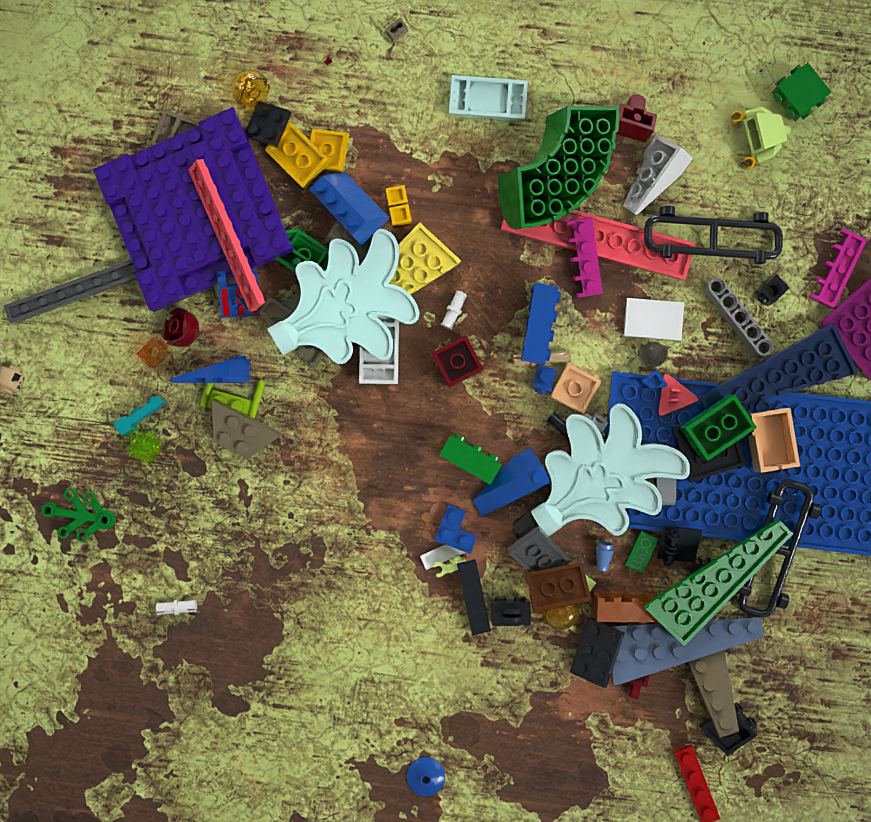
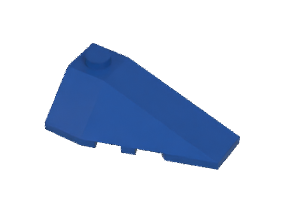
(516, 479)

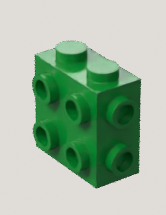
(801, 92)

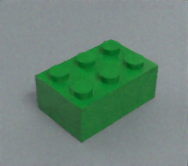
(718, 427)
(470, 458)

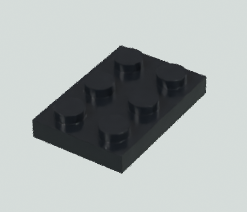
(597, 652)

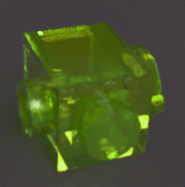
(145, 447)

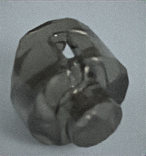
(652, 354)

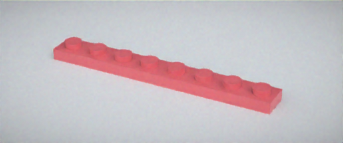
(225, 233)

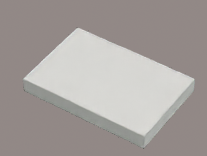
(653, 319)

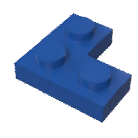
(450, 532)

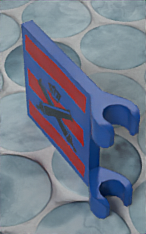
(231, 298)

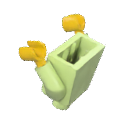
(764, 133)

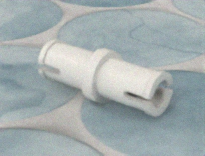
(454, 310)
(176, 607)

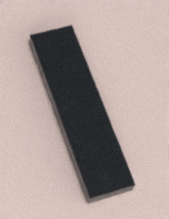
(473, 597)

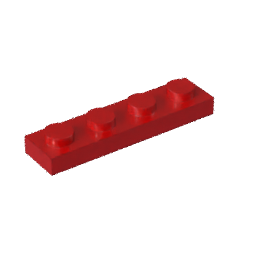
(696, 784)

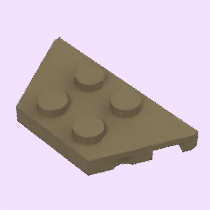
(239, 431)

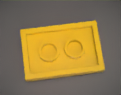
(298, 156)

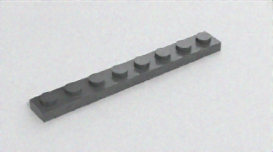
(70, 292)

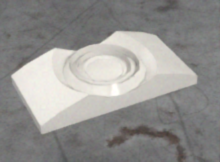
(381, 371)

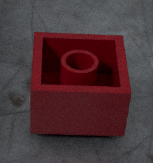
(457, 361)

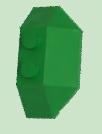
(304, 250)

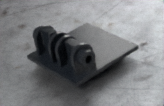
(678, 544)

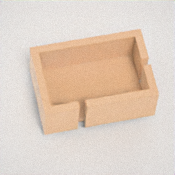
(773, 441)

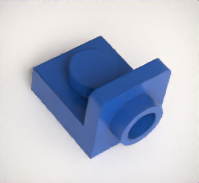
(543, 379)

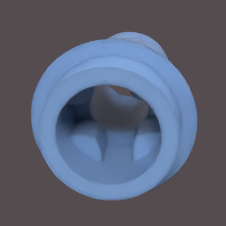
(604, 553)

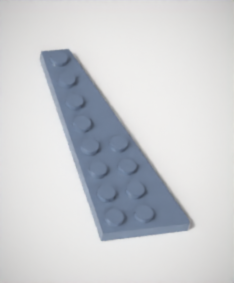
(654, 649)

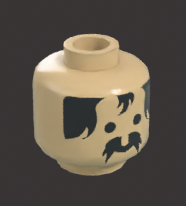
(11, 380)

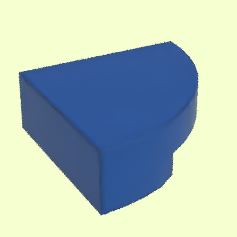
(654, 380)

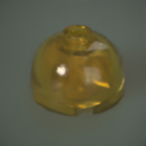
(249, 88)
(562, 617)

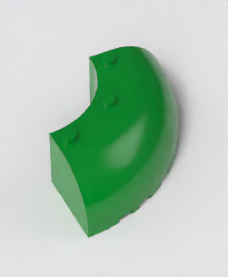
(564, 169)

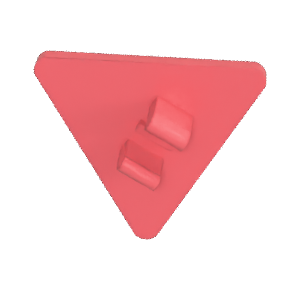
(674, 396)

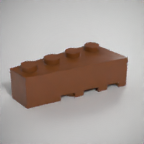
(621, 607)

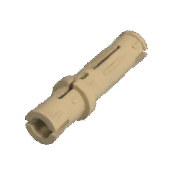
(555, 357)

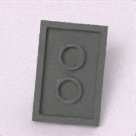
(538, 551)

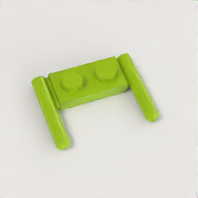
(243, 405)

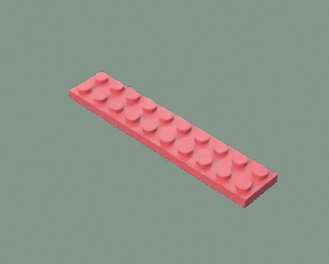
(614, 243)

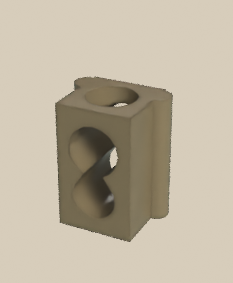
(400, 32)

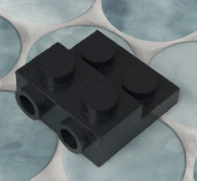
(730, 743)

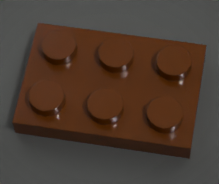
(558, 587)

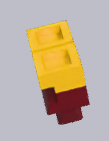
(398, 206)

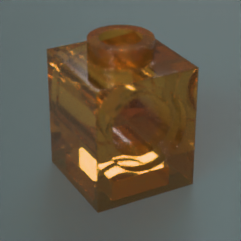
(146, 352)

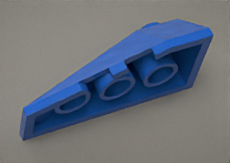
(228, 371)

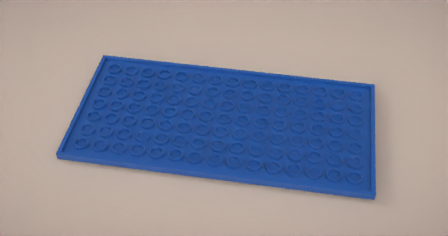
(733, 505)

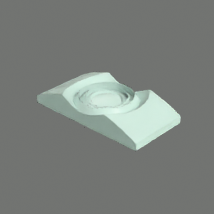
(488, 98)

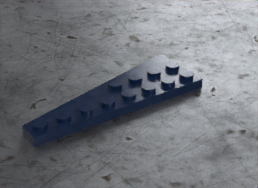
(801, 365)

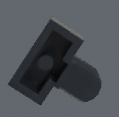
(510, 611)

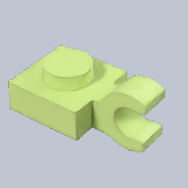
(450, 566)

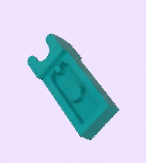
(127, 424)

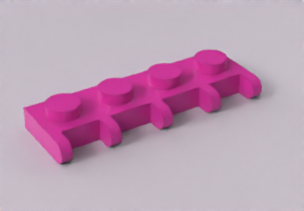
(586, 257)
(840, 269)

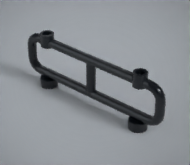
(760, 221)
(808, 509)

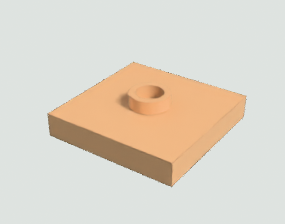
(575, 388)

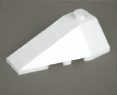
(660, 168)

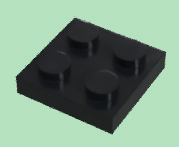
(267, 124)

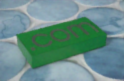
(641, 551)

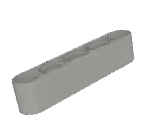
(746, 322)

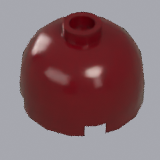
(181, 328)

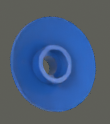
(426, 767)

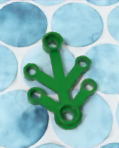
(81, 515)

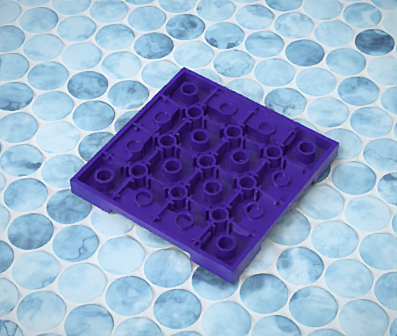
(167, 222)

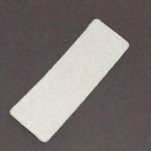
(439, 555)

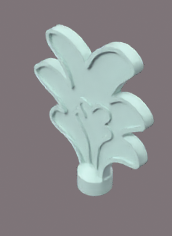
(344, 302)
(606, 476)

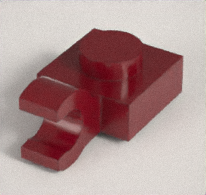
(636, 686)

